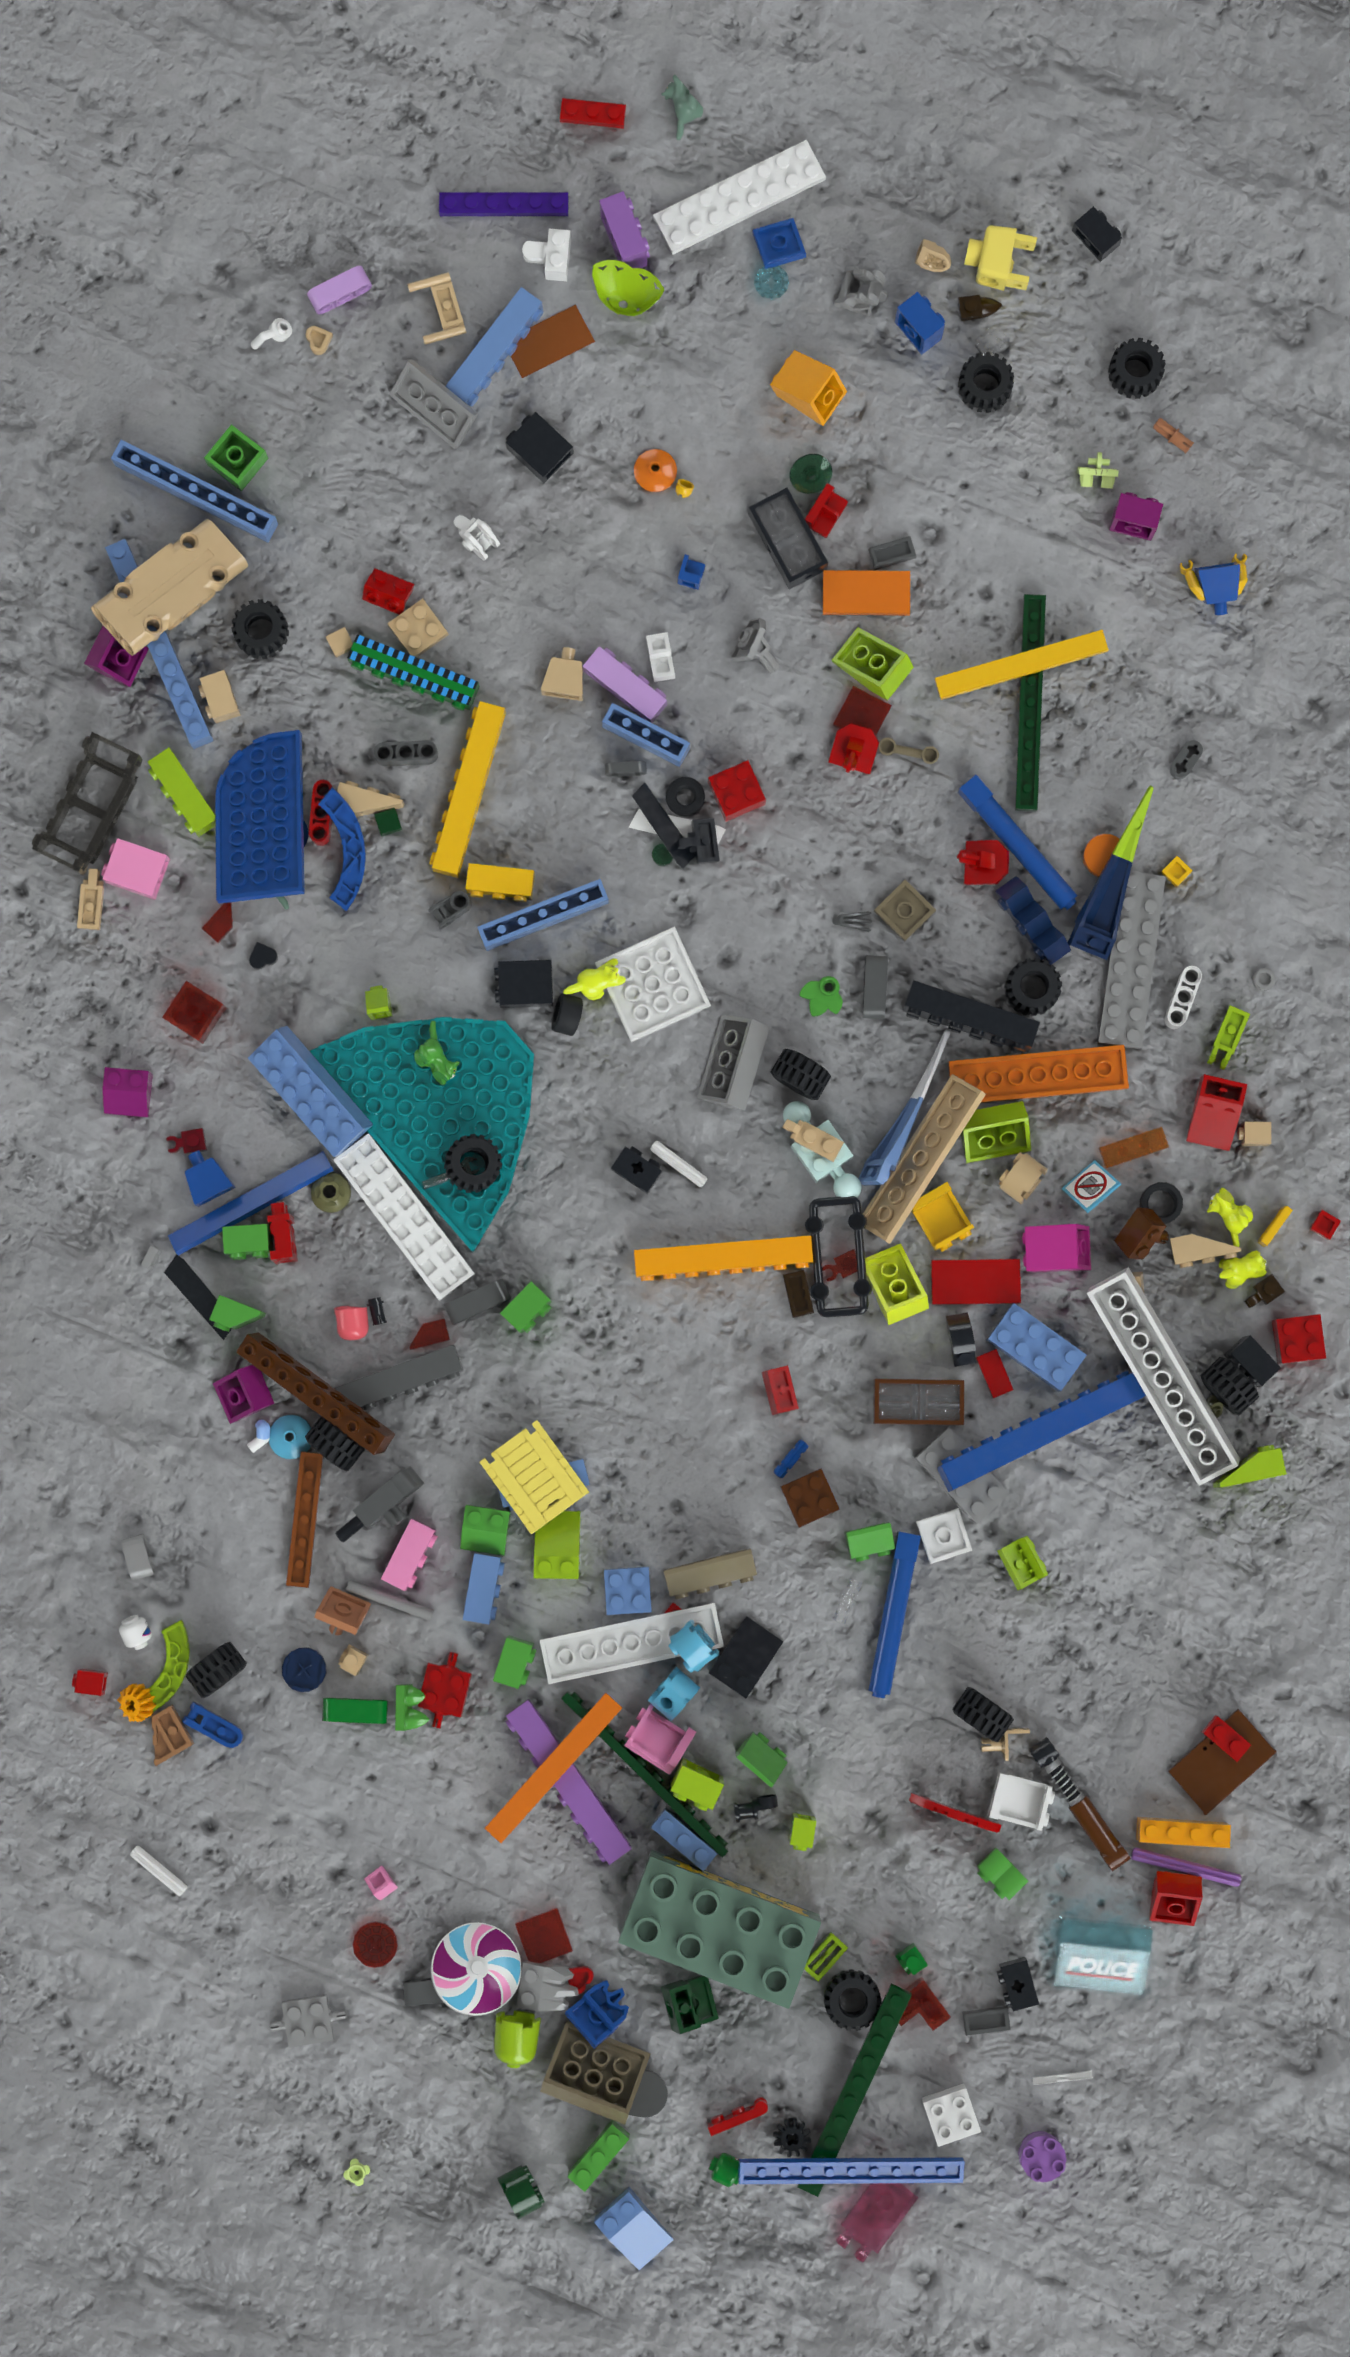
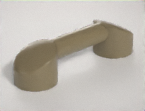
(888, 746)

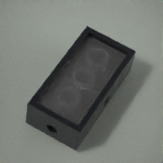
(788, 538)

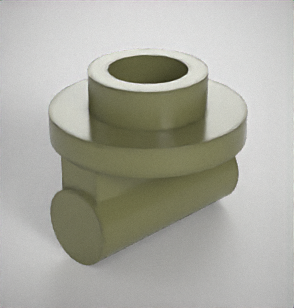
(1215, 1405)

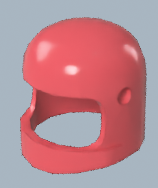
(351, 1322)

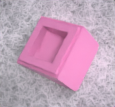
(380, 1883)

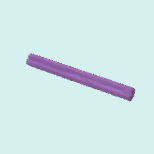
(1186, 1867)

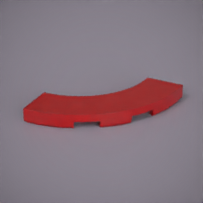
(954, 1813)

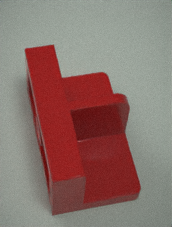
(826, 511)

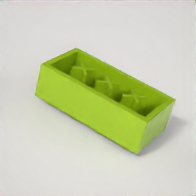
(697, 1784)

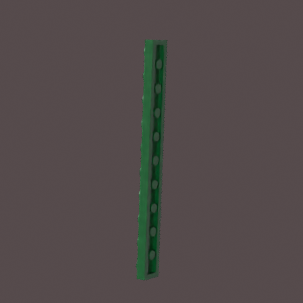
(1030, 708)
(653, 1779)
(859, 2078)

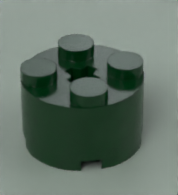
(519, 2191)

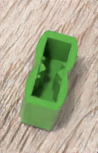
(1002, 1874)

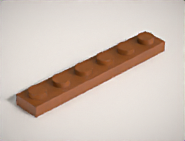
(304, 1519)

